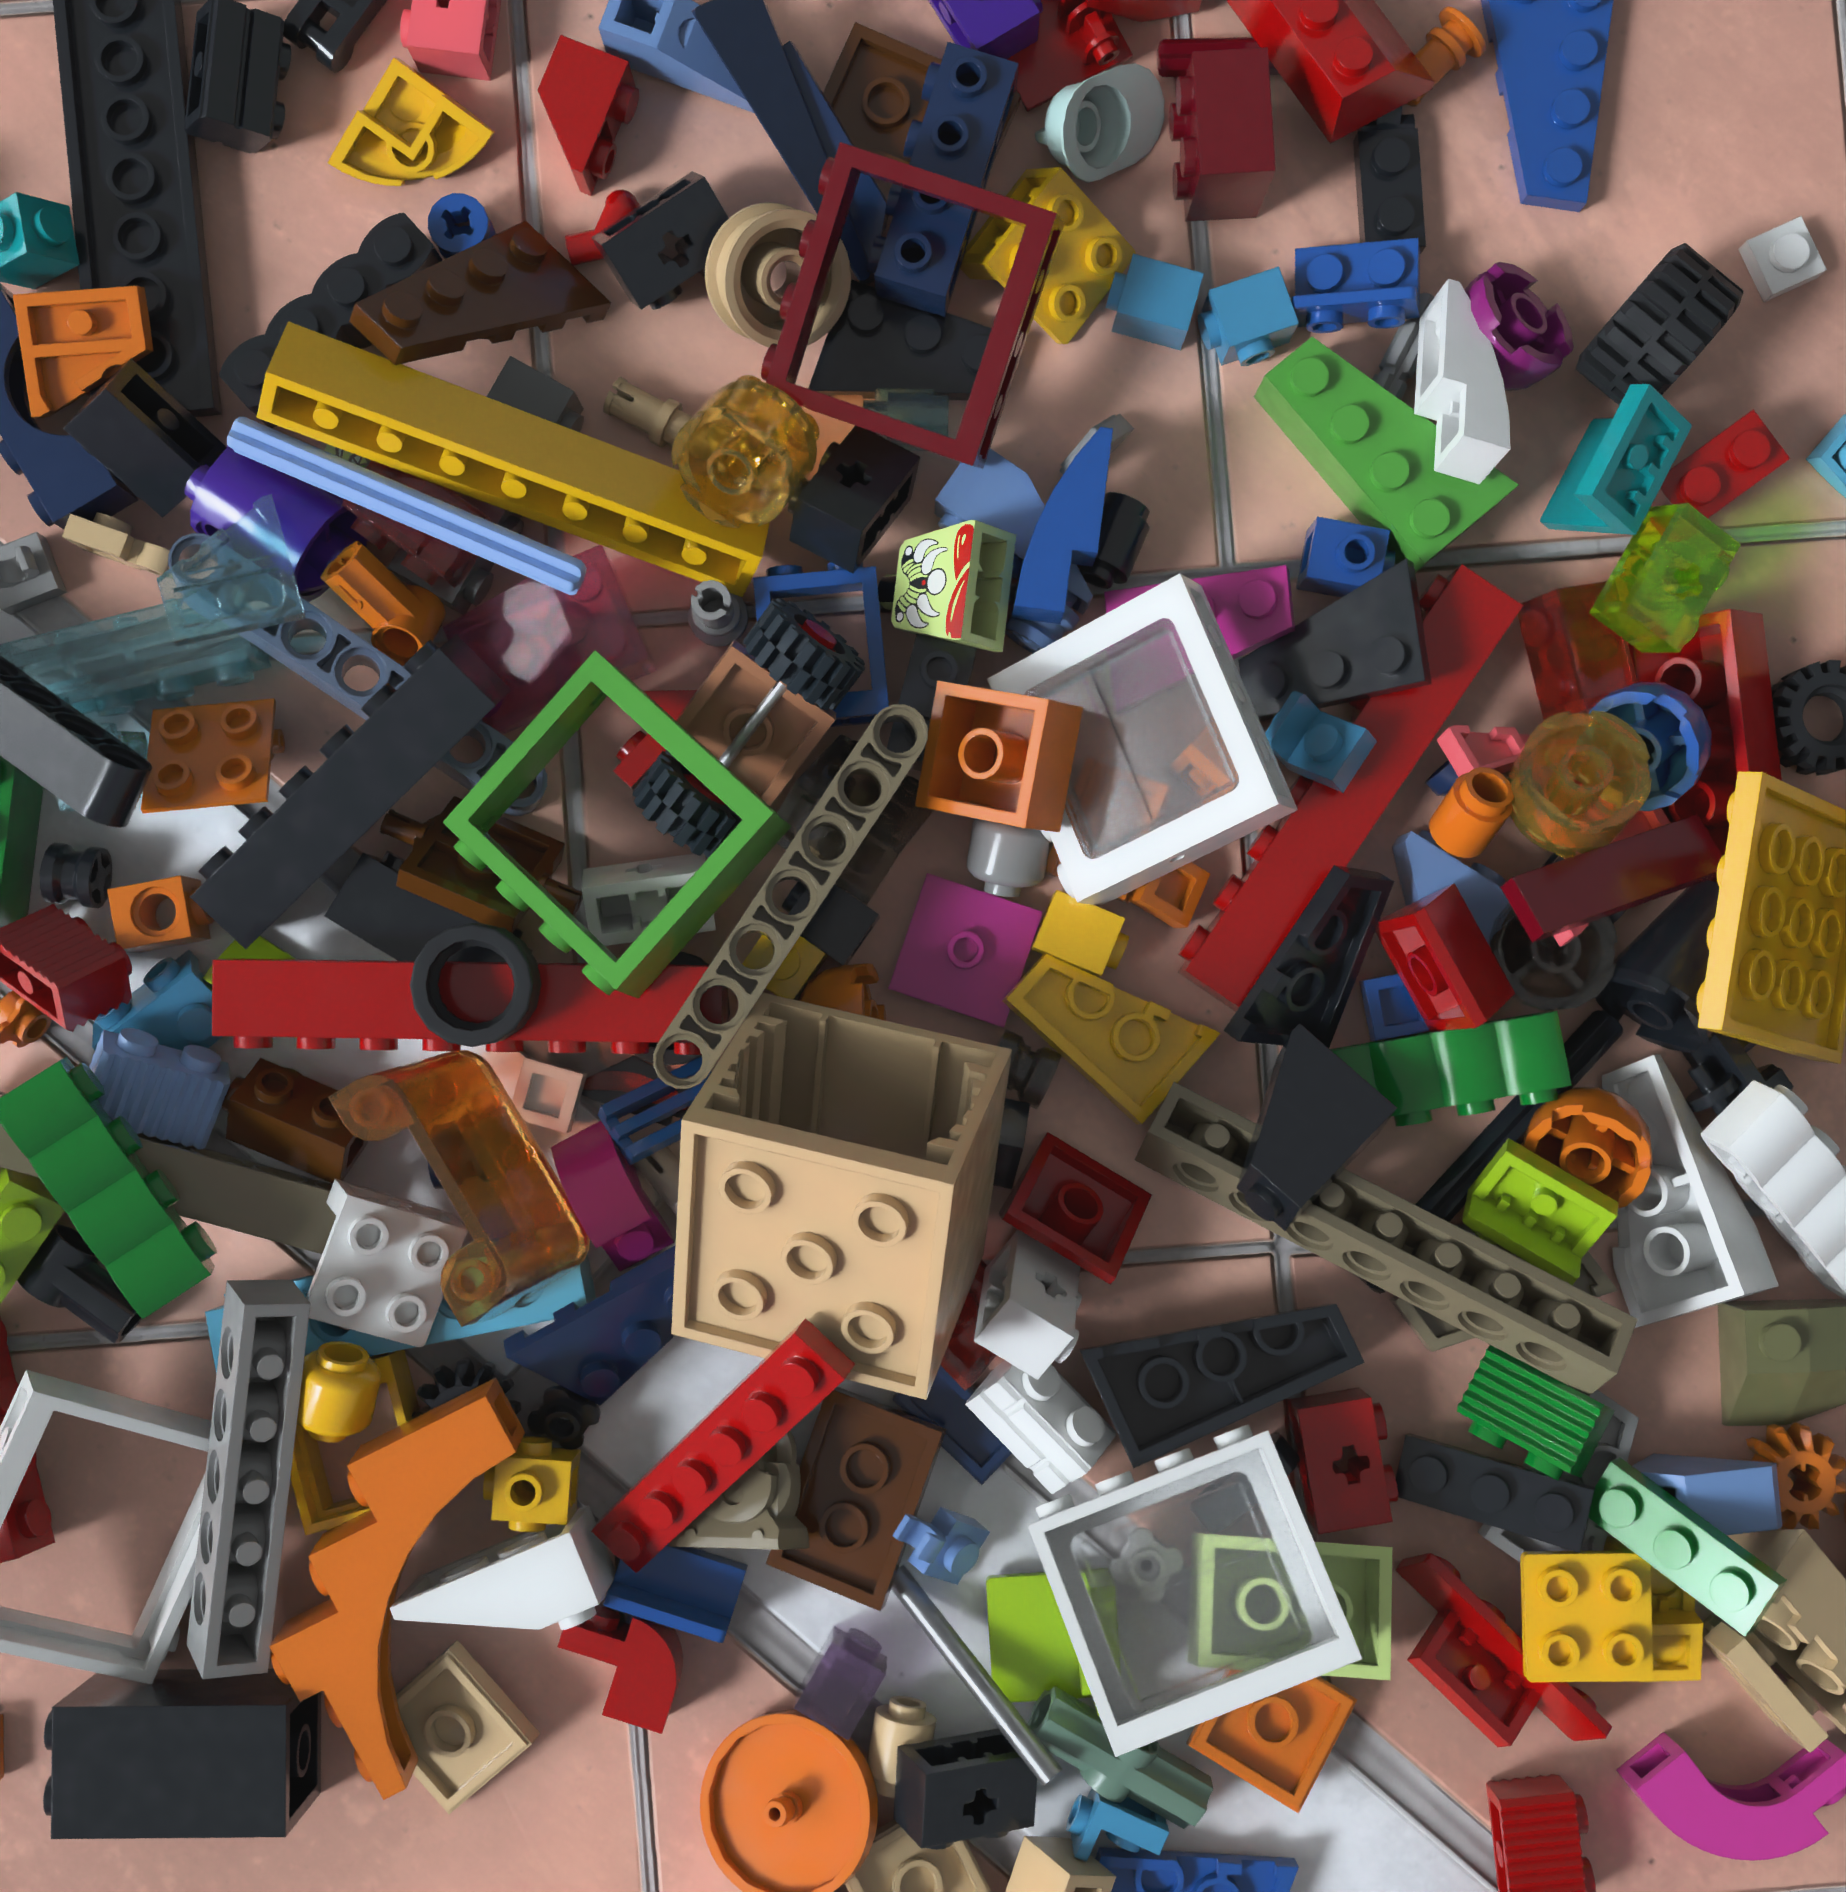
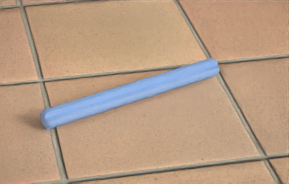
(406, 505)

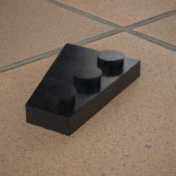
(898, 347)
(1347, 651)
(1316, 962)

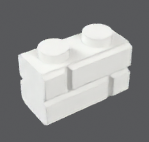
(1042, 1423)

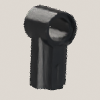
(72, 1277)

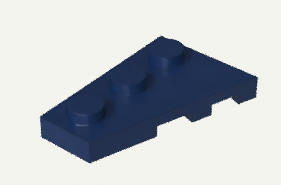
(607, 1339)

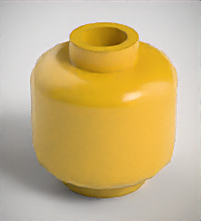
(337, 1391)

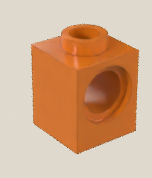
(135, 910)

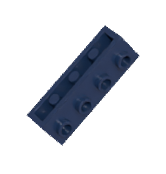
(957, 140)

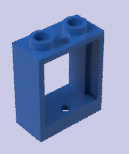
(790, 581)

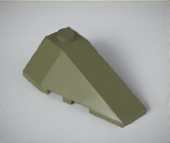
(1781, 1360)

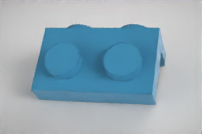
(169, 1005)

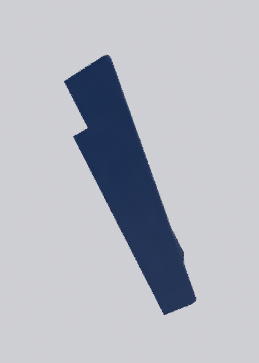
(792, 113)

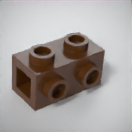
(290, 1121)

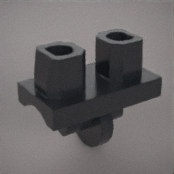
(1725, 1071)

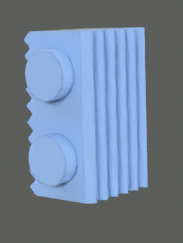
(160, 1087)

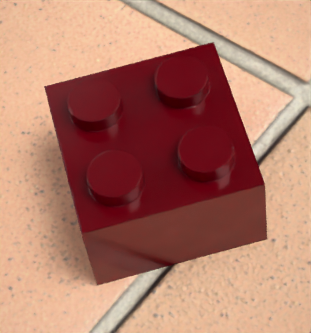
(1223, 134)

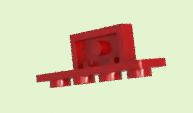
(1480, 1661)

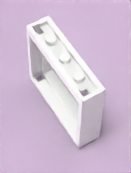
(157, 1630)

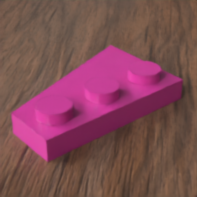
(1247, 605)

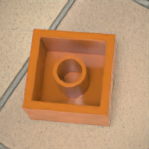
(999, 756)

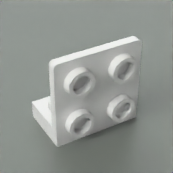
(383, 1264)

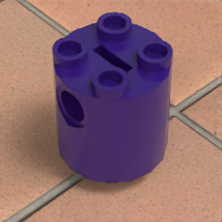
(310, 518)

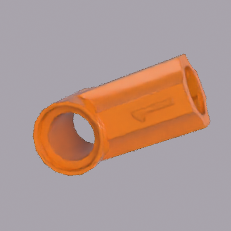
(399, 614)

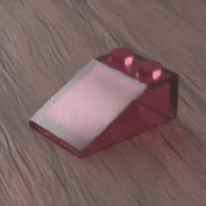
(543, 636)

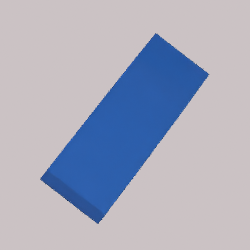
(1065, 533)

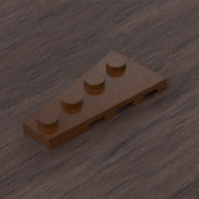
(479, 294)

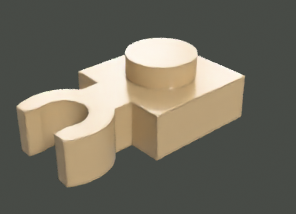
(112, 540)

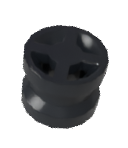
(75, 875)

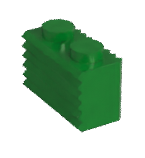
(1534, 1412)

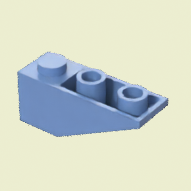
(669, 45)
(1006, 500)

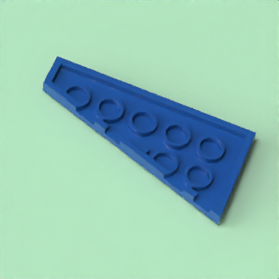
(1552, 89)

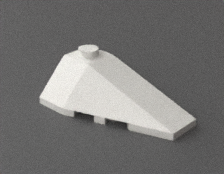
(1688, 1232)

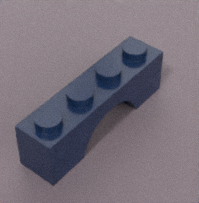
(56, 466)

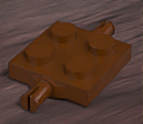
(446, 878)

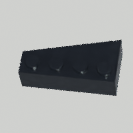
(1207, 1377)

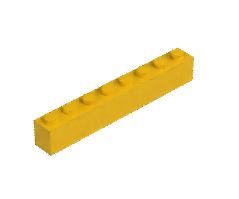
(500, 457)

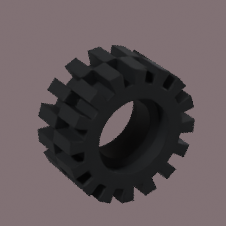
(1792, 736)

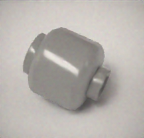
(1006, 857)

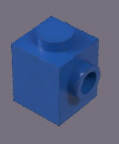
(1342, 556)

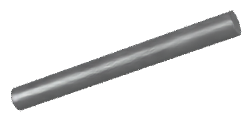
(975, 1677)

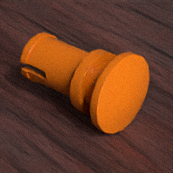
(1449, 45)

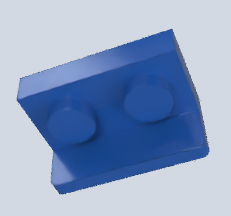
(1357, 284)

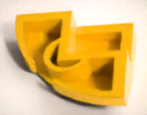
(408, 132)

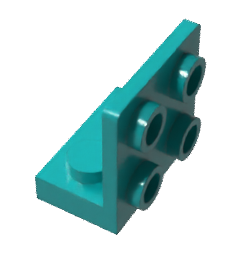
(1619, 466)

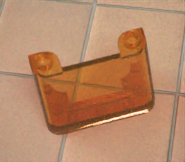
(488, 1169)

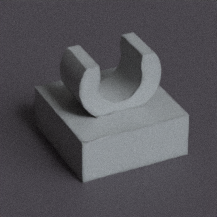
(28, 574)

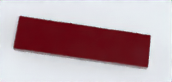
(1612, 878)

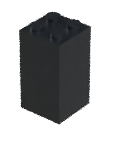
(182, 1757)

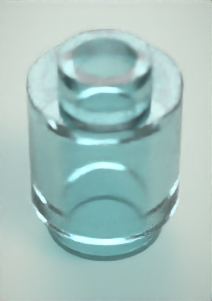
(912, 406)

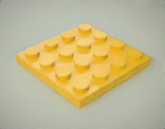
(1779, 923)

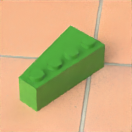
(1374, 453)

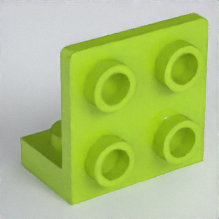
(1030, 1639)

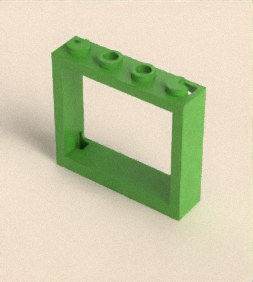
(692, 904)

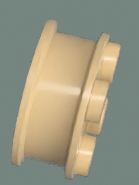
(742, 265)

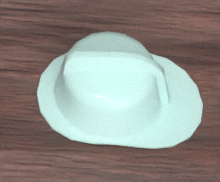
(1104, 121)

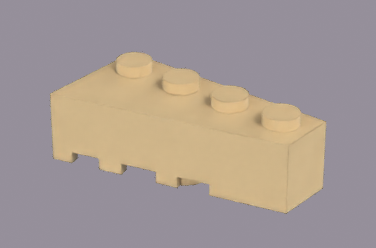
(1806, 1618)

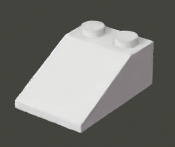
(518, 1581)

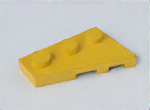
(1111, 1037)

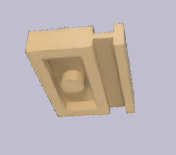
(1750, 1665)

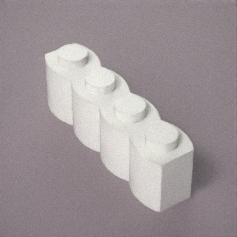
(1788, 1174)

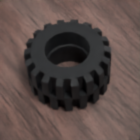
(1661, 325)

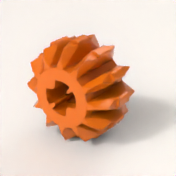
(1811, 1463)

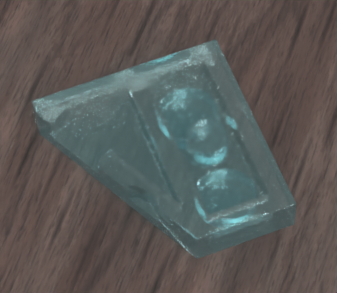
(233, 581)

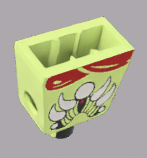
(953, 585)

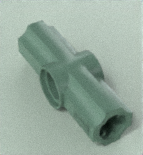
(1144, 1774)

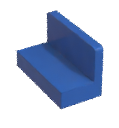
(681, 1590)

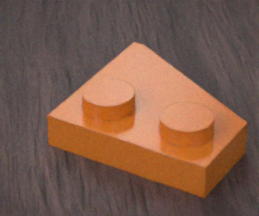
(78, 341)

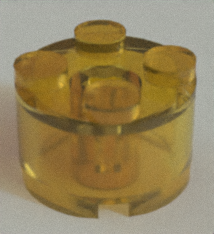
(745, 453)
(1586, 748)

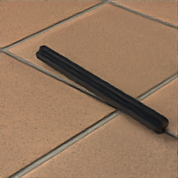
(1451, 1189)

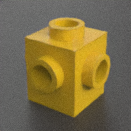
(555, 1483)

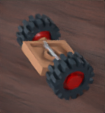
(757, 716)

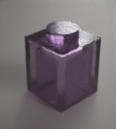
(842, 1680)

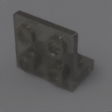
(884, 841)

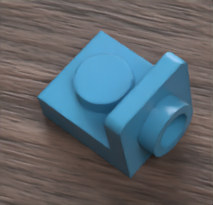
(1318, 743)
(1125, 1825)

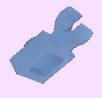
(945, 1546)

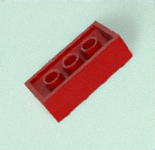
(1336, 58)
(1730, 681)

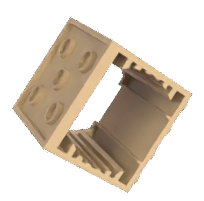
(840, 1184)

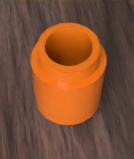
(1472, 812)

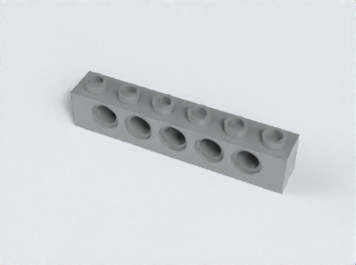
(247, 1477)

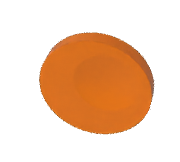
(788, 1806)

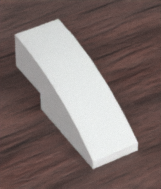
(1460, 388)

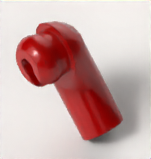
(581, 246)

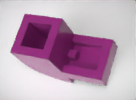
(609, 1197)

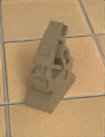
(755, 1509)

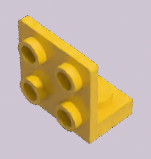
(1083, 260)
(1586, 1615)

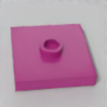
(964, 949)

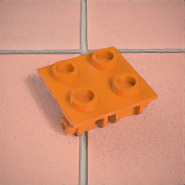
(211, 755)

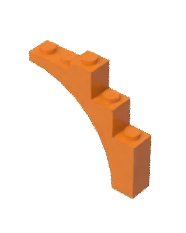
(359, 1564)

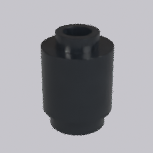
(1119, 542)

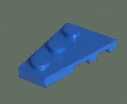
(1196, 1871)

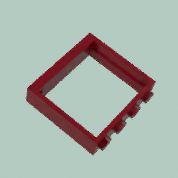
(1008, 332)

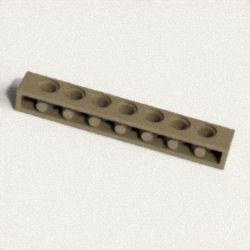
(1403, 1250)

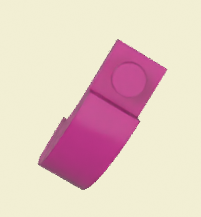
(1738, 1821)

